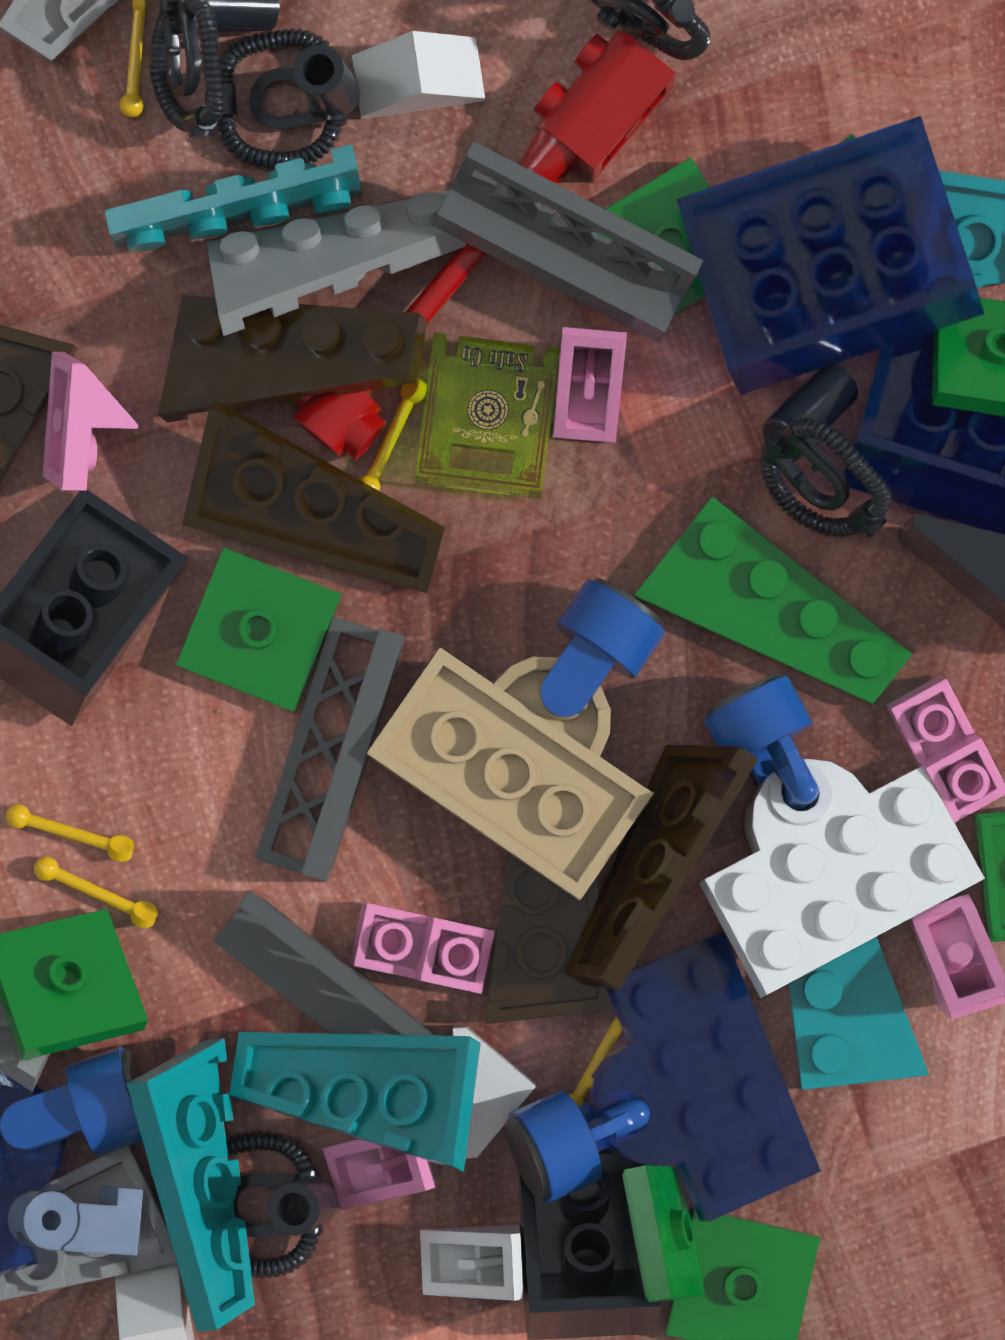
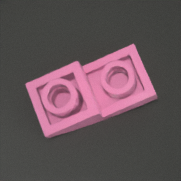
(947, 747)
(421, 947)

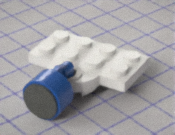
(826, 853)

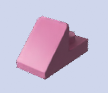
(75, 407)
(959, 957)

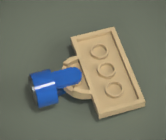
(527, 750)

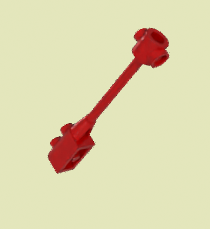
(578, 130)

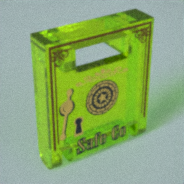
(487, 402)

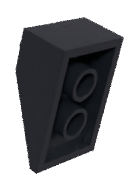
(964, 557)
(81, 604)
(583, 1261)

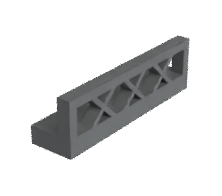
(565, 244)
(353, 755)
(311, 973)

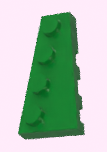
(755, 595)

